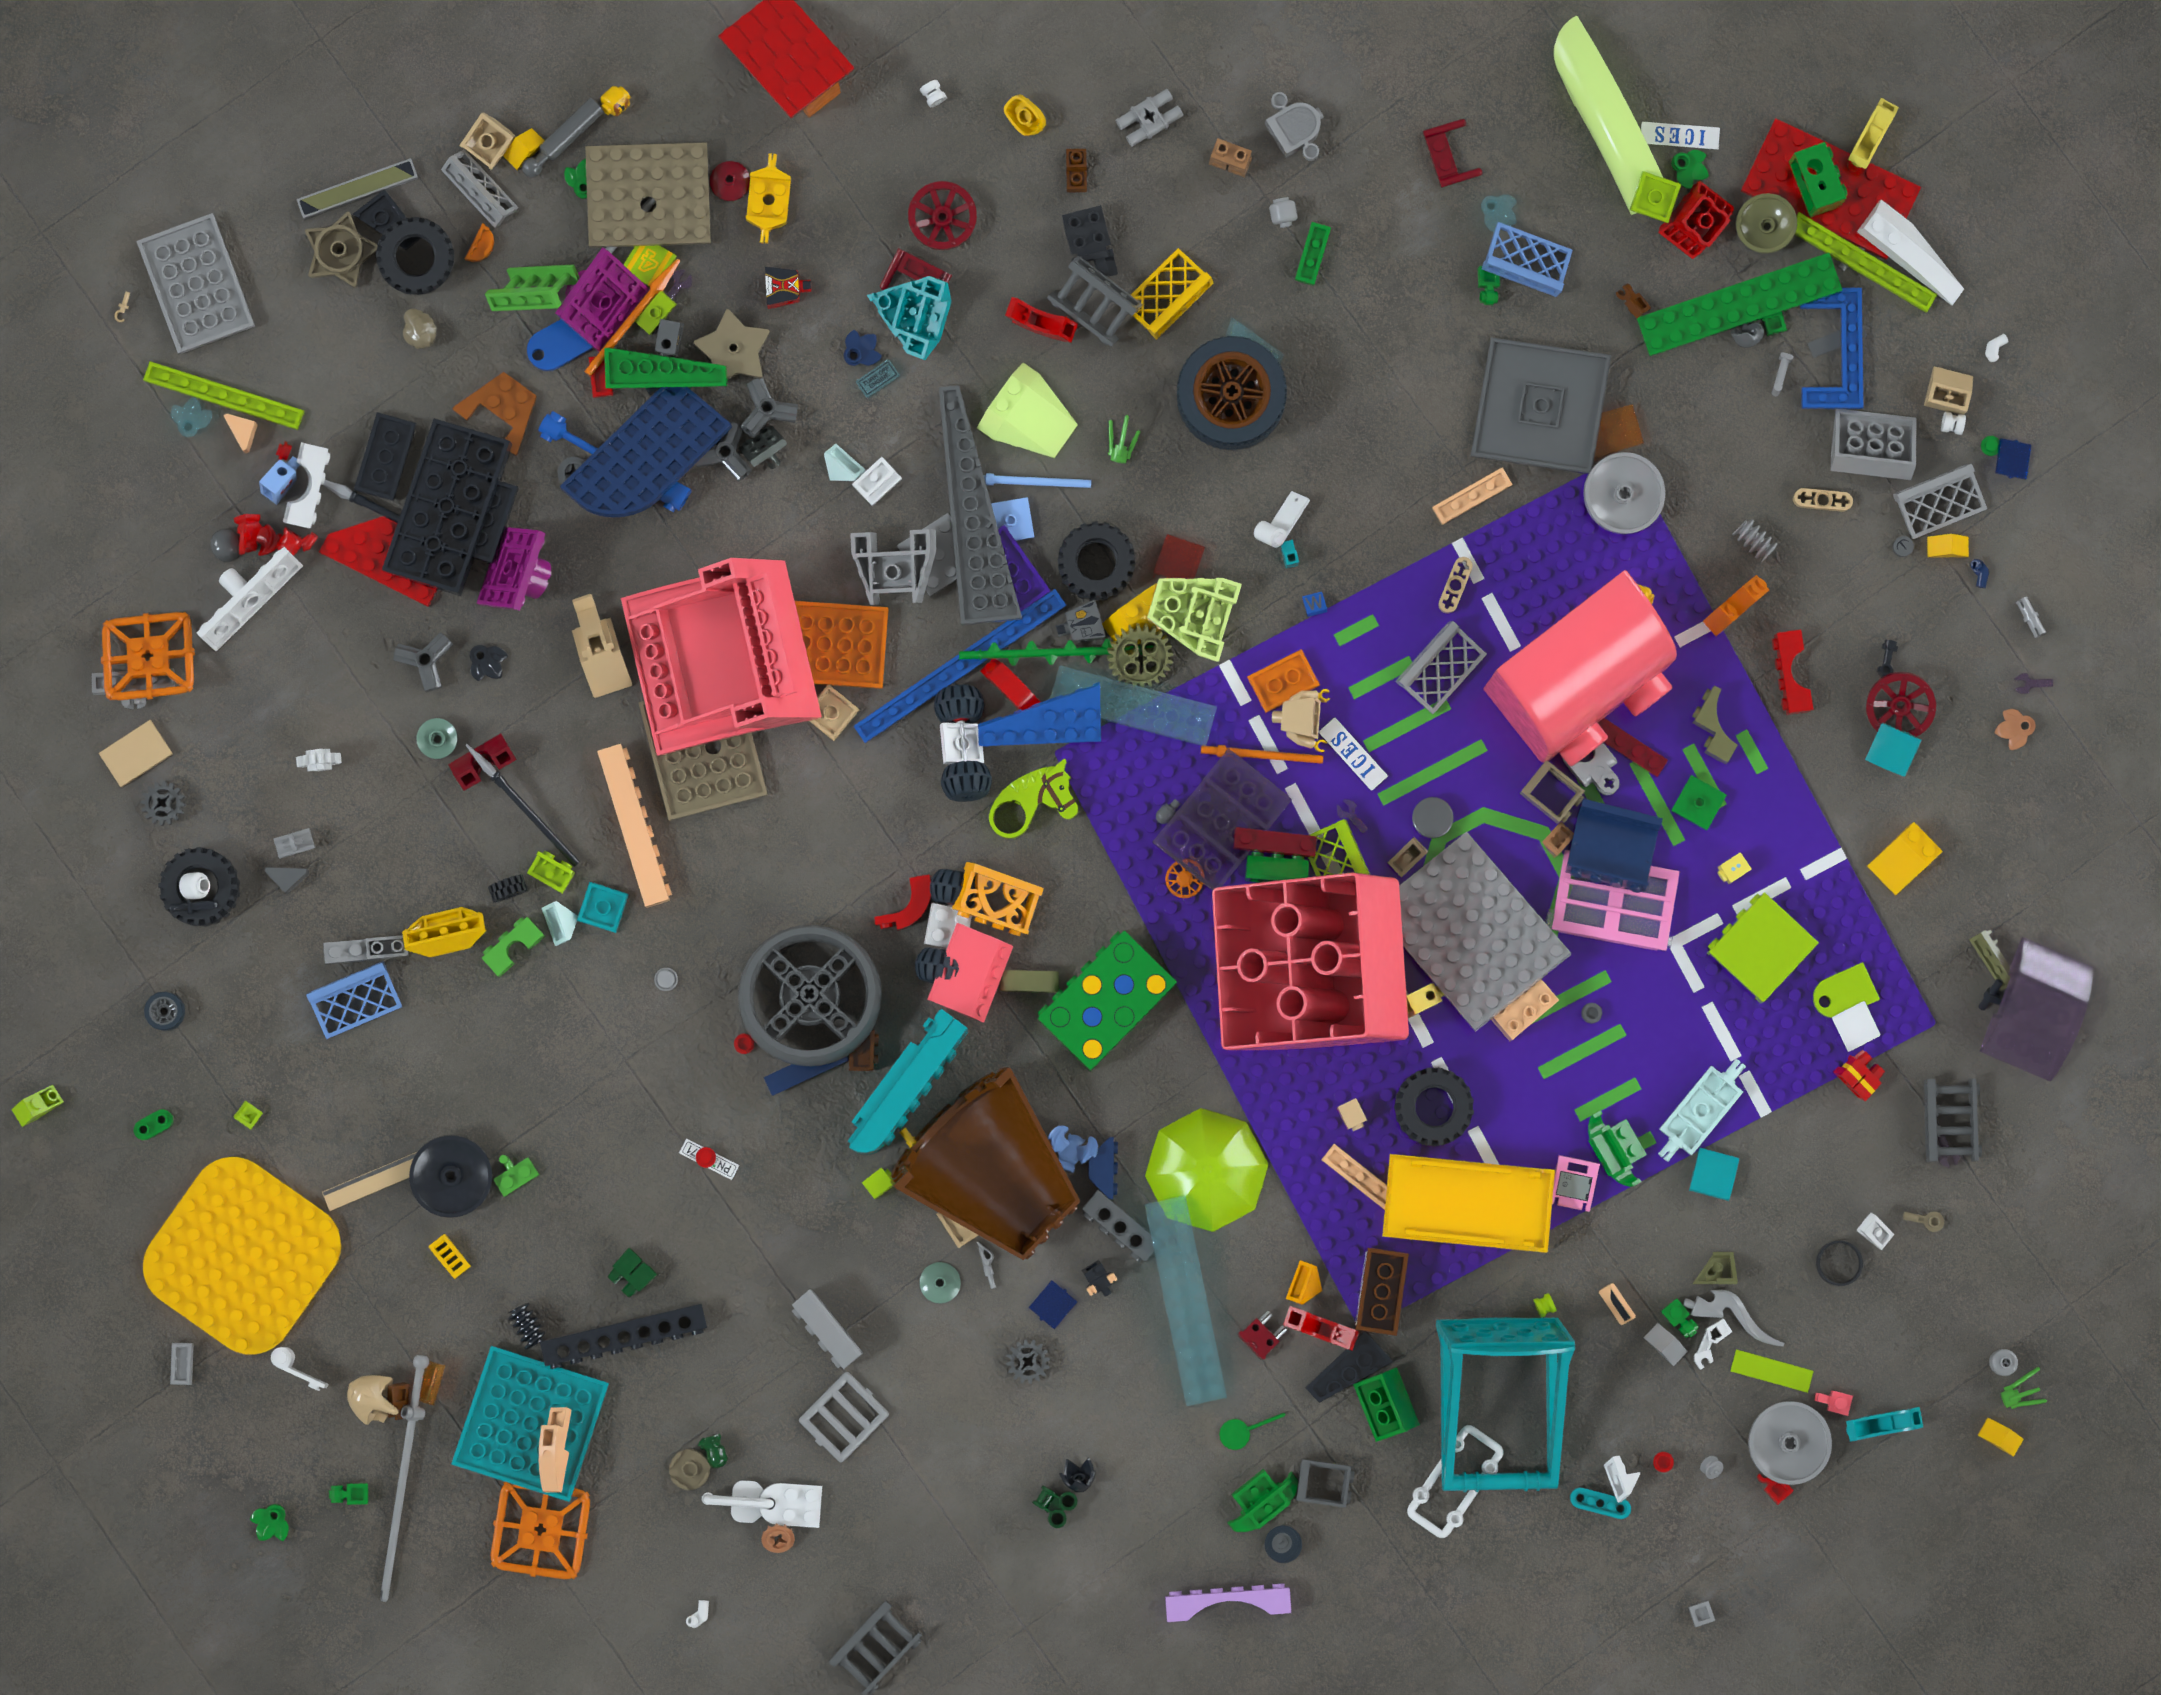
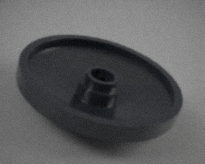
(453, 1195)

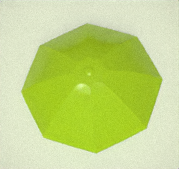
(1212, 1164)

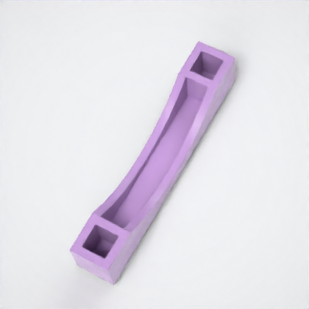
(1272, 1600)

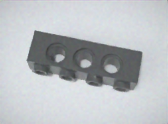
(1099, 1202)

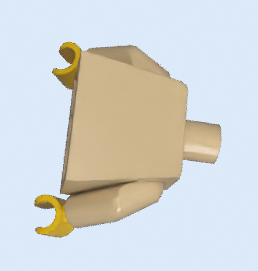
(1301, 718)

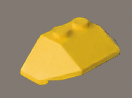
(1131, 614)
(444, 932)

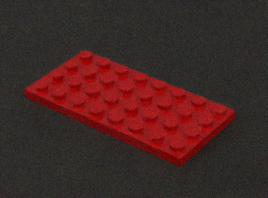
(1864, 187)

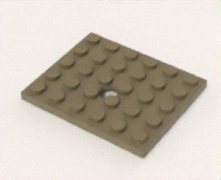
(627, 174)
(702, 781)

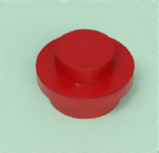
(283, 451)
(743, 1043)
(705, 1157)
(1663, 1462)

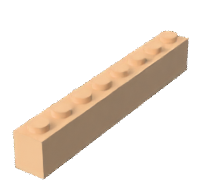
(633, 825)

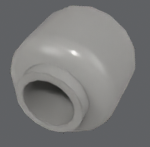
(1283, 212)
(2009, 1358)

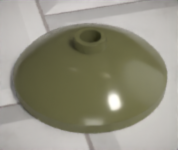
(1766, 210)

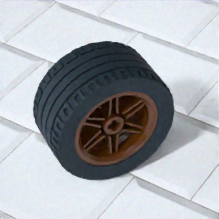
(1209, 420)

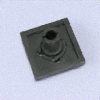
(763, 447)

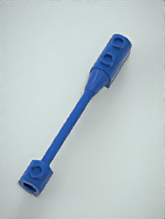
(554, 428)

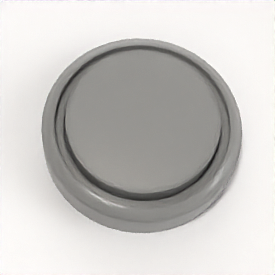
(666, 979)

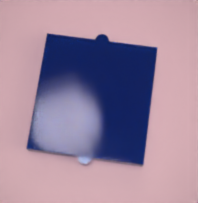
(2013, 459)
(1053, 1304)

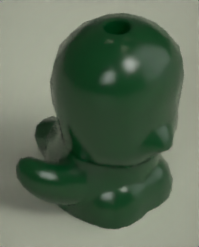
(715, 1451)

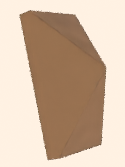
(1558, 839)

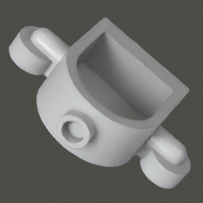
(1294, 127)

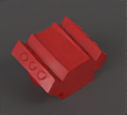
(1697, 220)

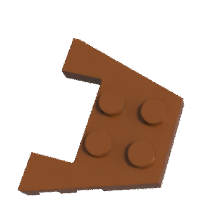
(507, 401)

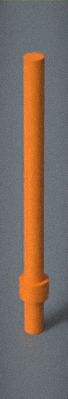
(1221, 749)

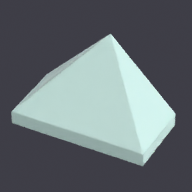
(841, 465)
(560, 922)

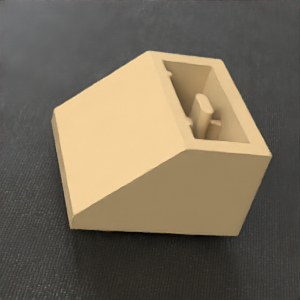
(1949, 391)

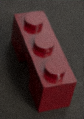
(467, 769)

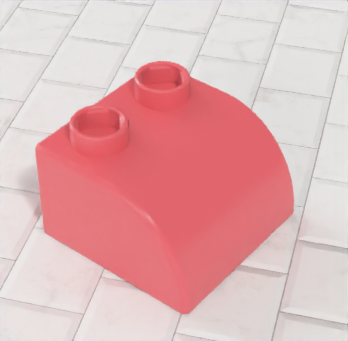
(1583, 670)
(1310, 962)

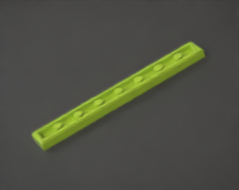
(1864, 263)
(223, 395)

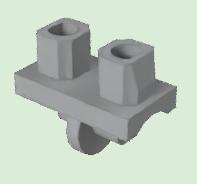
(294, 843)

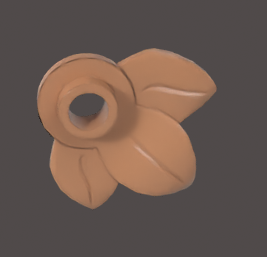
(2012, 729)

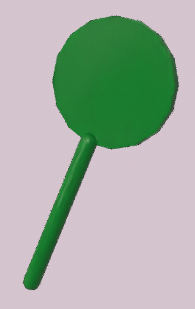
(1236, 1434)

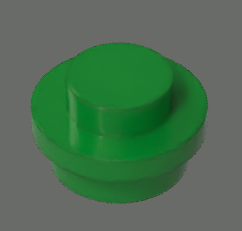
(1990, 445)

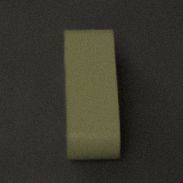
(1029, 981)

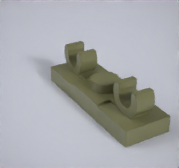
(1992, 956)

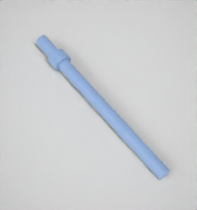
(991, 479)

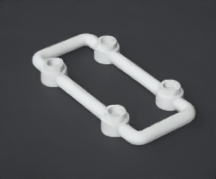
(1454, 1518)

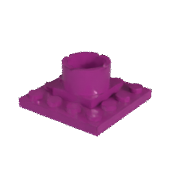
(601, 299)
(516, 570)

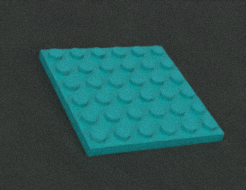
(508, 1414)

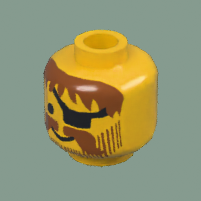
(615, 101)

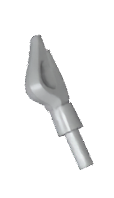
(987, 1264)

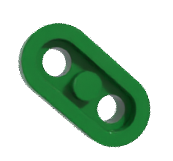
(153, 1125)

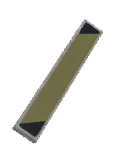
(357, 188)

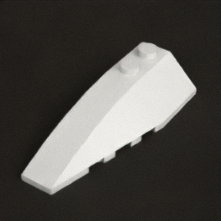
(1909, 249)

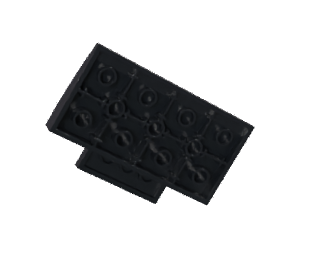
(452, 508)

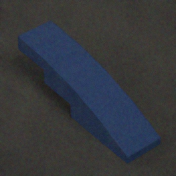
(794, 1075)

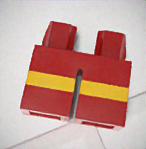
(1858, 1077)

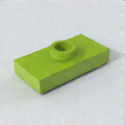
(656, 310)

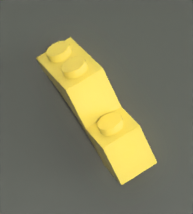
(1873, 133)

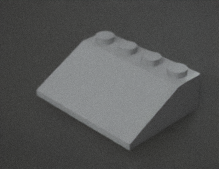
(1874, 444)

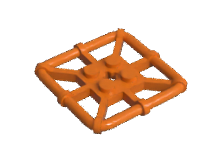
(157, 665)
(548, 1541)

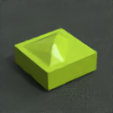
(248, 1114)

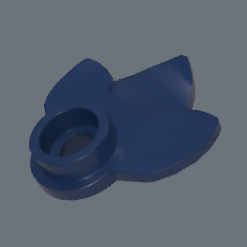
(863, 347)

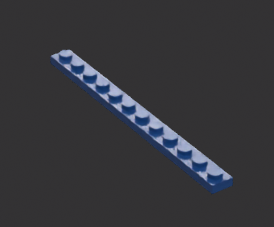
(956, 669)

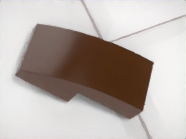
(1076, 170)

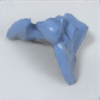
(1070, 1150)

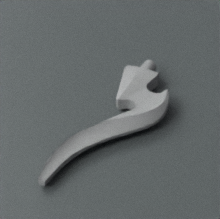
(1728, 1299)

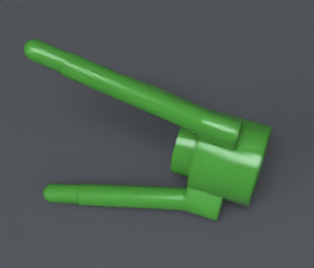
(1119, 453)
(2012, 1397)

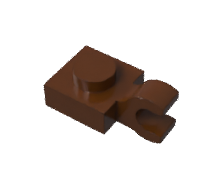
(1634, 302)
(398, 1396)

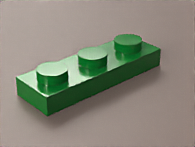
(1312, 253)

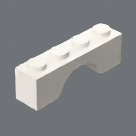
(313, 460)

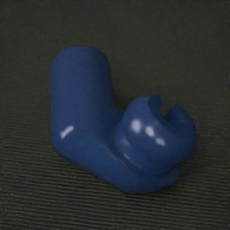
(1981, 571)

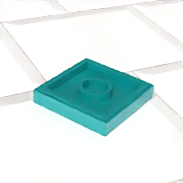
(602, 907)

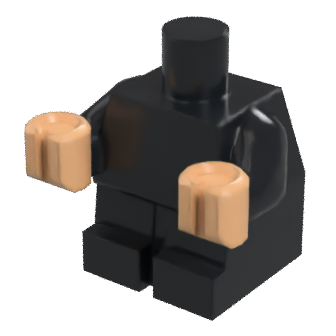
(1098, 1278)

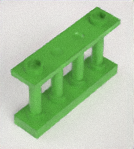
(536, 297)

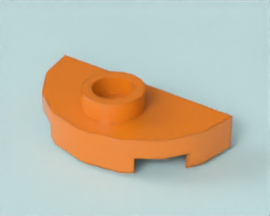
(481, 246)

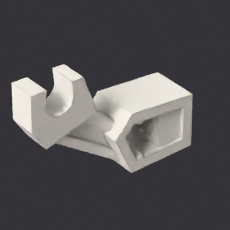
(1703, 1350)

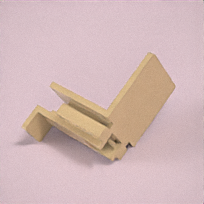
(599, 650)

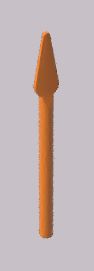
(656, 286)

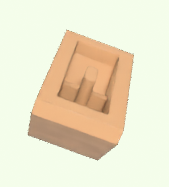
(243, 430)

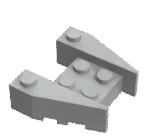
(894, 570)

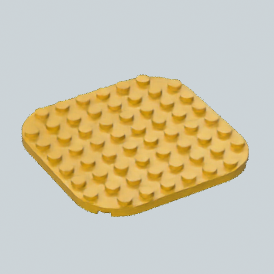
(242, 1255)

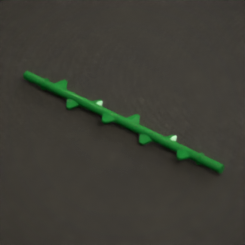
(1050, 654)

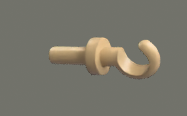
(123, 306)

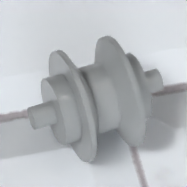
(1711, 1467)

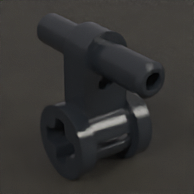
(1992, 995)

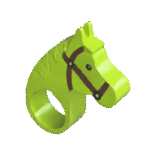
(1038, 787)

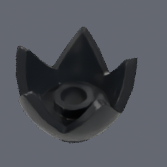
(1076, 1477)

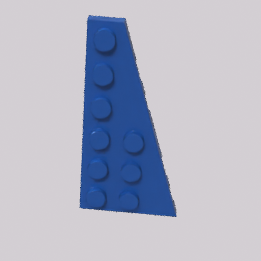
(1056, 720)

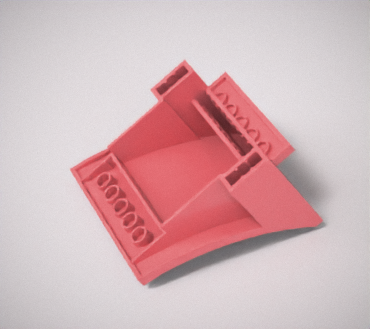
(721, 654)

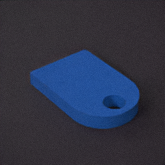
(559, 346)

